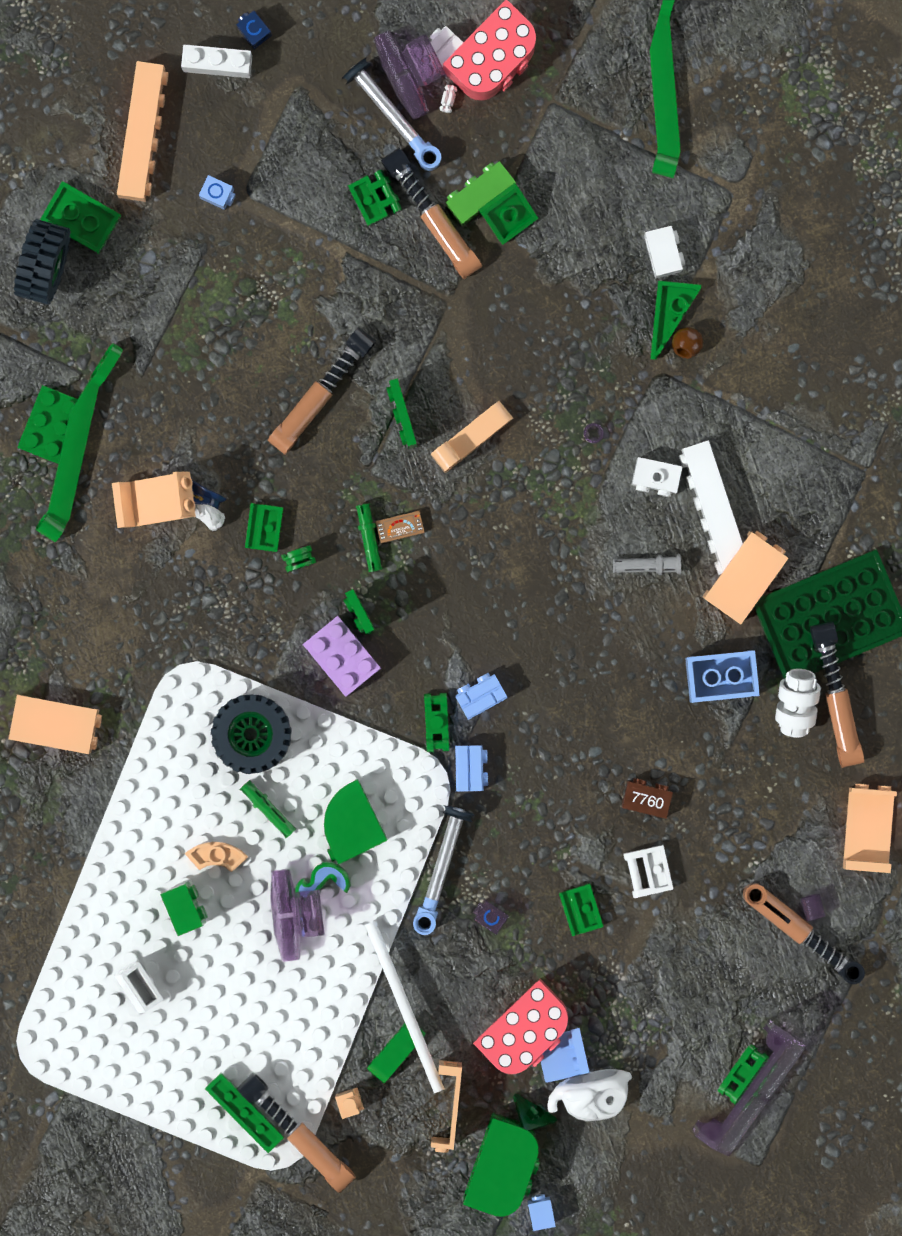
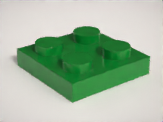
(508, 213)

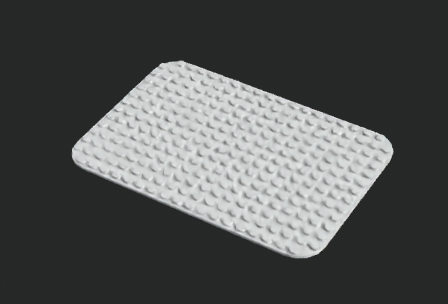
(224, 984)

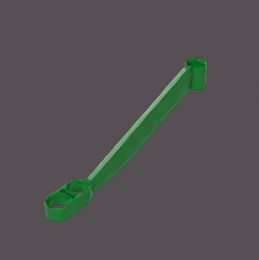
(664, 95)
(73, 450)

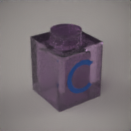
(490, 916)

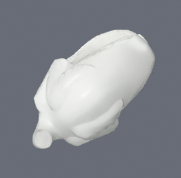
(592, 1095)

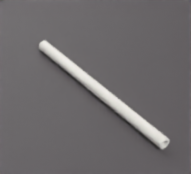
(404, 1006)

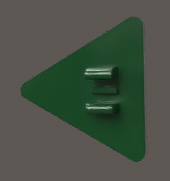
(530, 1115)

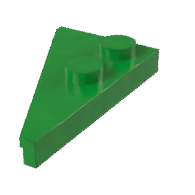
(671, 305)

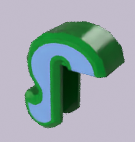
(322, 874)

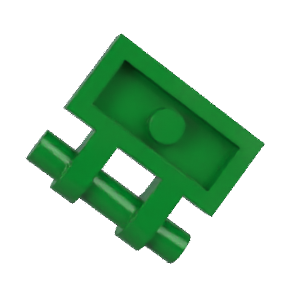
(368, 201)

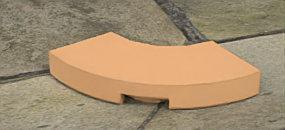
(216, 854)

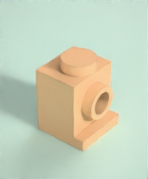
(349, 1102)

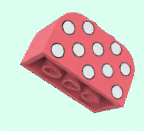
(493, 54)
(525, 1030)

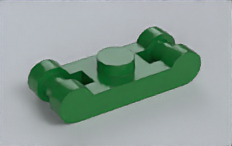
(436, 722)
(742, 1073)

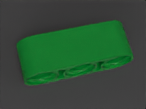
(392, 1054)

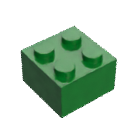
(184, 908)

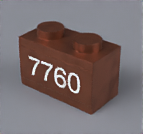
(647, 799)

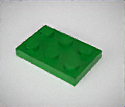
(87, 218)
(401, 414)
(47, 424)
(362, 620)

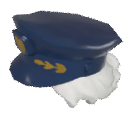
(207, 506)

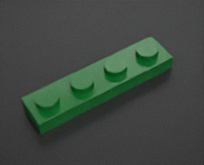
(244, 1113)

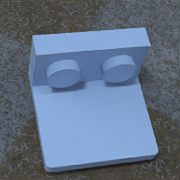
(566, 1058)

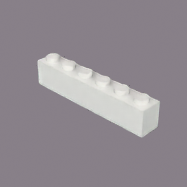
(712, 502)

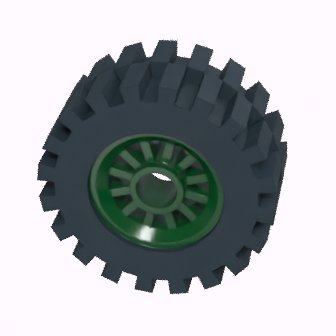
(42, 261)
(277, 734)

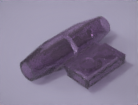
(409, 70)
(293, 914)

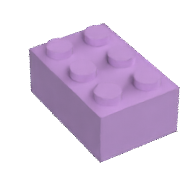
(341, 656)

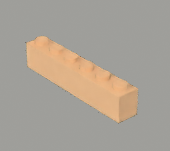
(141, 131)

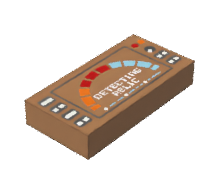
(400, 527)

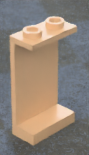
(153, 500)
(746, 577)
(55, 724)
(869, 829)
(452, 1069)

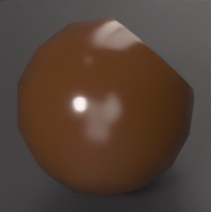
(687, 342)

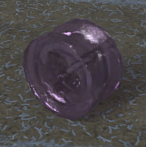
(600, 431)

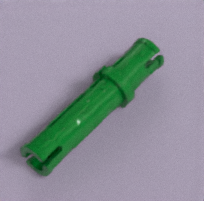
(369, 538)
(267, 808)

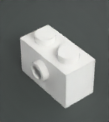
(656, 476)
(139, 987)

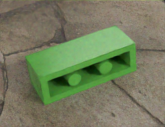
(478, 192)

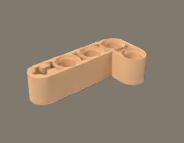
(471, 436)

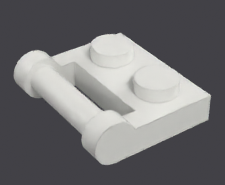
(656, 871)

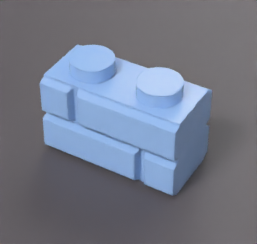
(480, 696)
(470, 768)

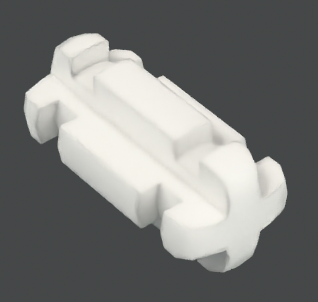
(448, 98)

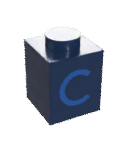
(253, 29)

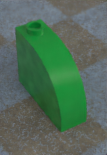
(351, 824)

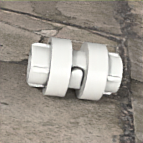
(797, 709)

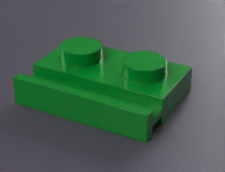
(264, 527)
(581, 909)

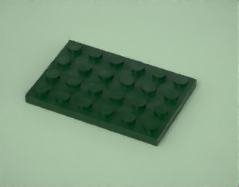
(850, 594)

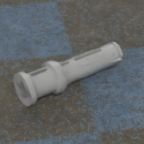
(658, 565)

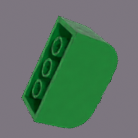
(502, 1168)

